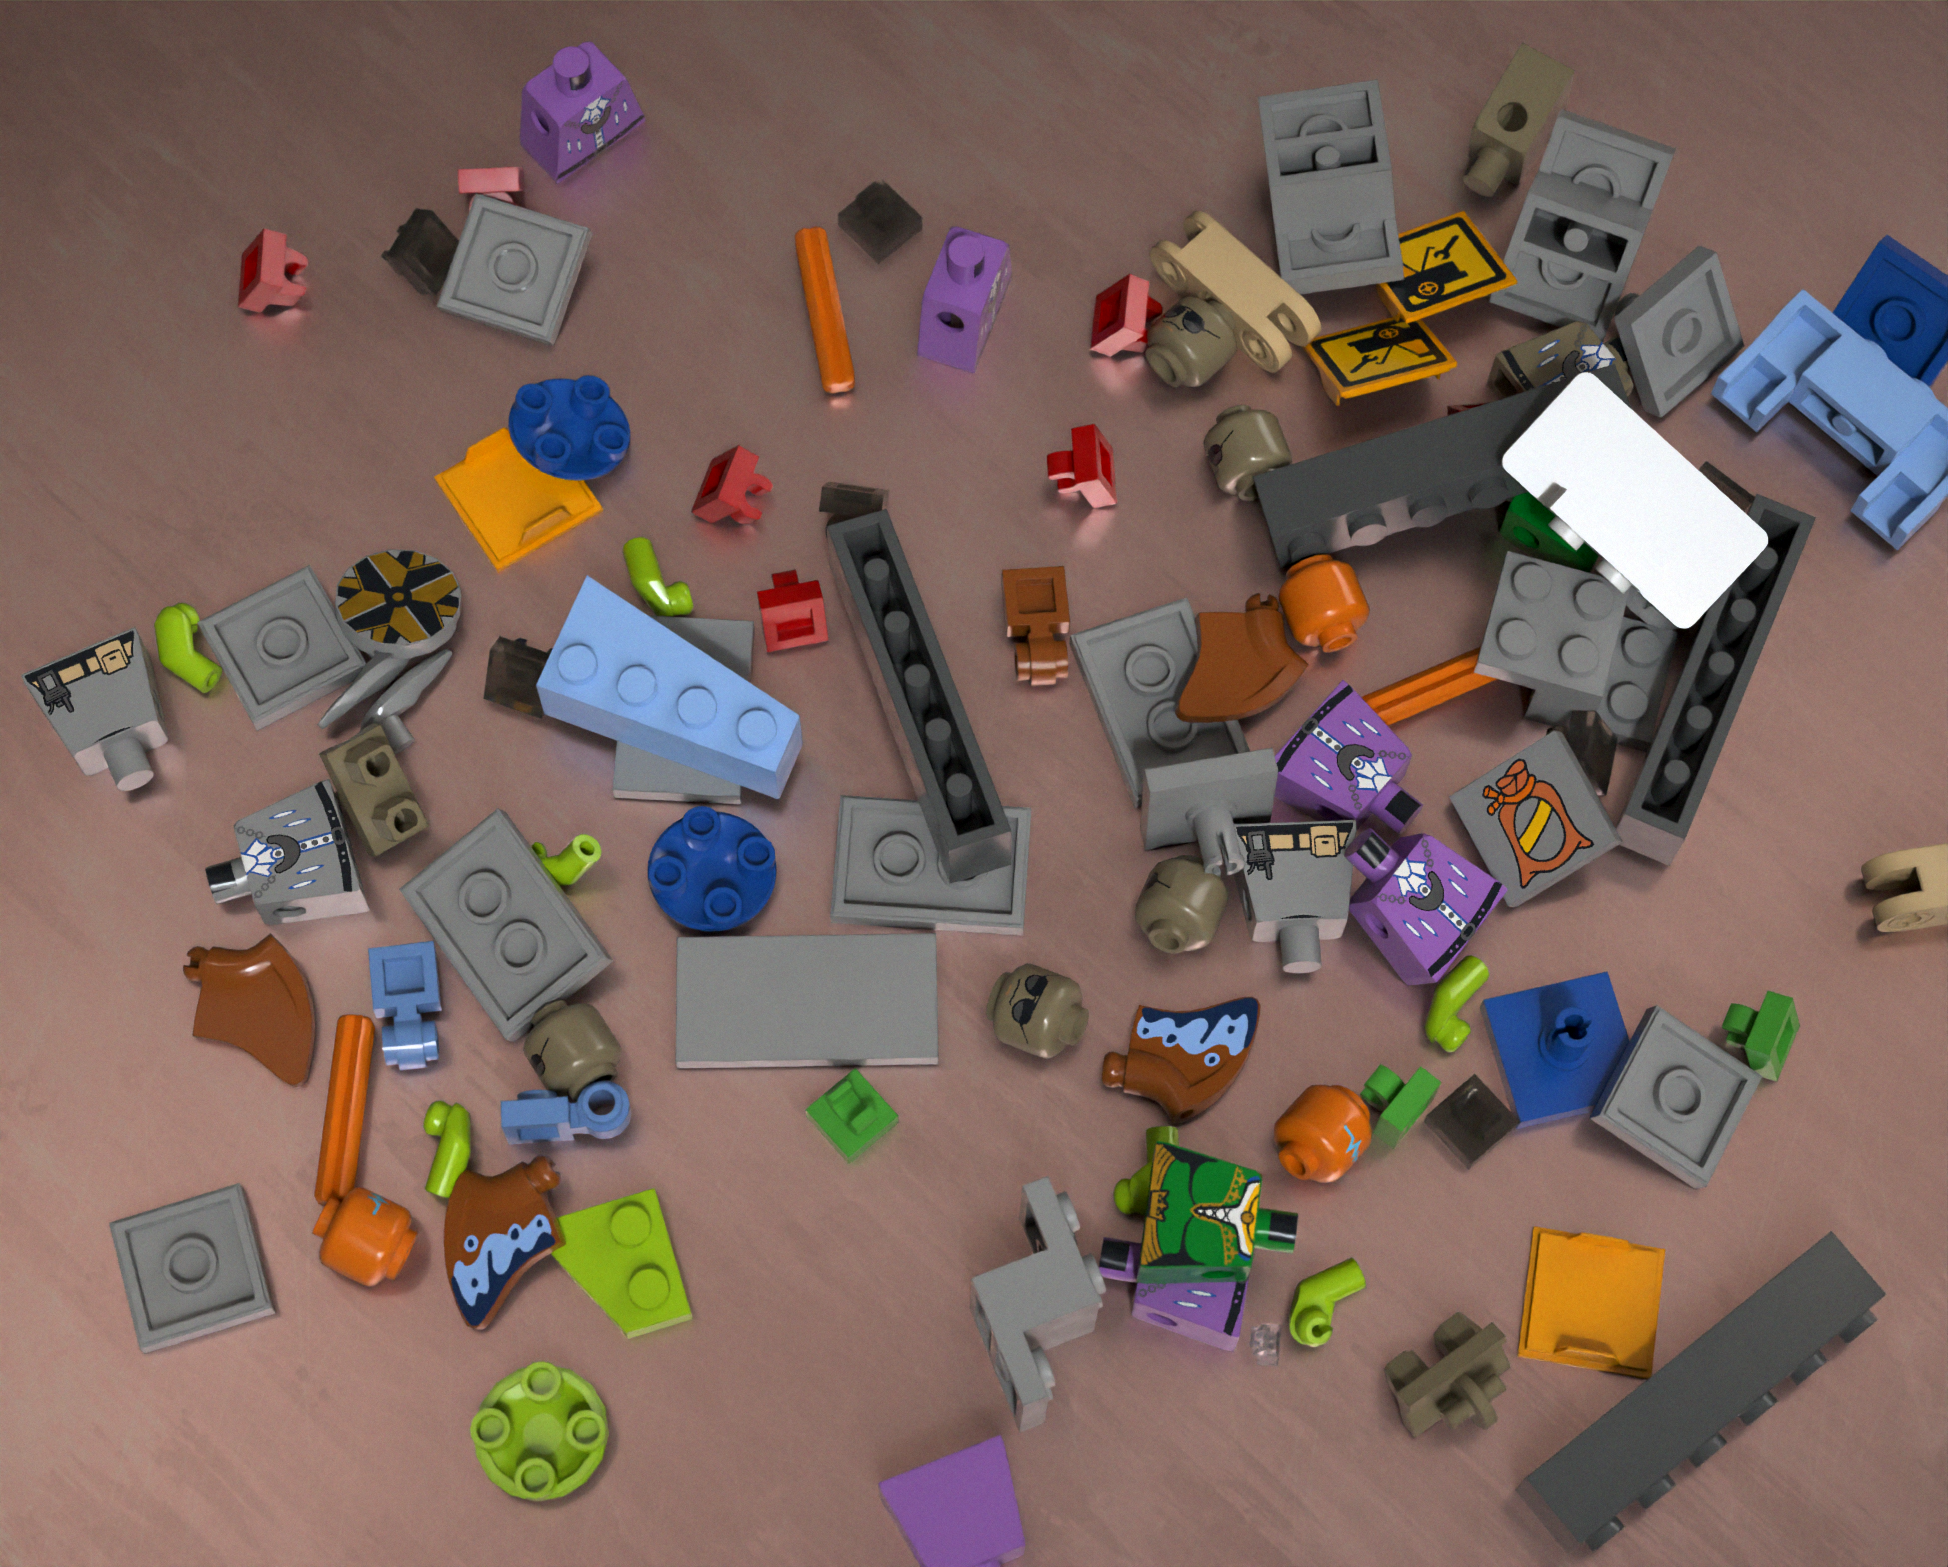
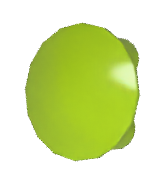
(540, 1432)

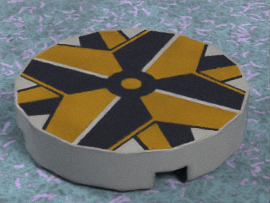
(398, 603)

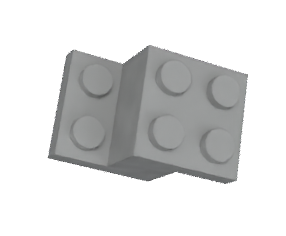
(1331, 187)
(1583, 223)
(1575, 648)
(1037, 1302)

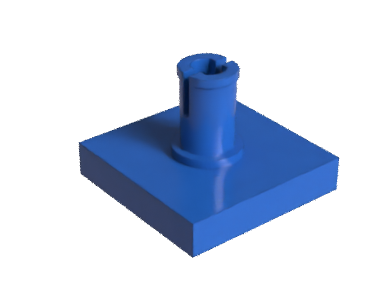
(1901, 308)
(1556, 1046)

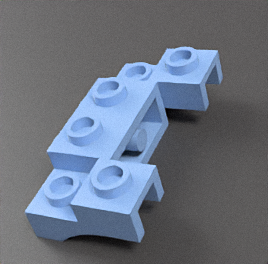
(1855, 399)

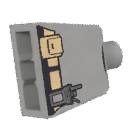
(104, 707)
(1296, 886)

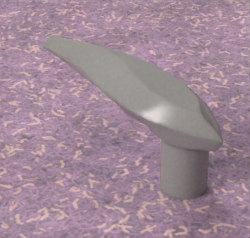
(371, 679)
(402, 696)

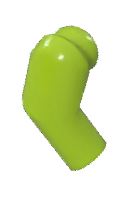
(649, 583)
(176, 647)
(572, 861)
(1448, 998)
(454, 1148)
(1132, 1193)
(1316, 1298)

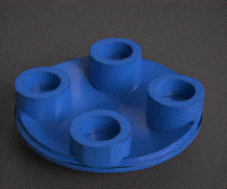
(569, 427)
(712, 870)

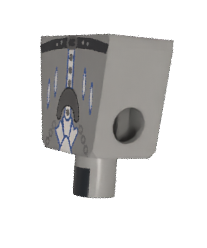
(293, 861)

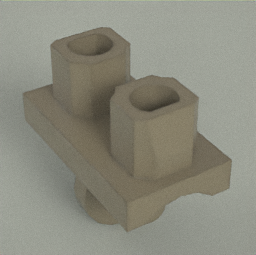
(374, 790)
(1457, 1384)

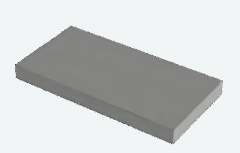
(806, 1000)

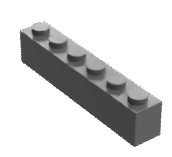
(1403, 476)
(1711, 689)
(919, 697)
(1699, 1394)

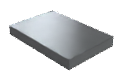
(1135, 681)
(652, 777)
(894, 877)
(505, 924)

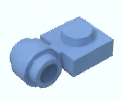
(402, 987)
(548, 1118)

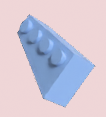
(663, 695)

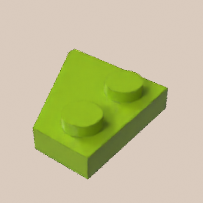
(625, 1263)

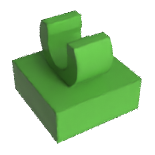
(1765, 1033)
(1398, 1102)
(852, 1116)

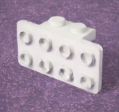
(1633, 501)

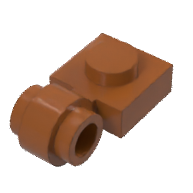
(1037, 608)

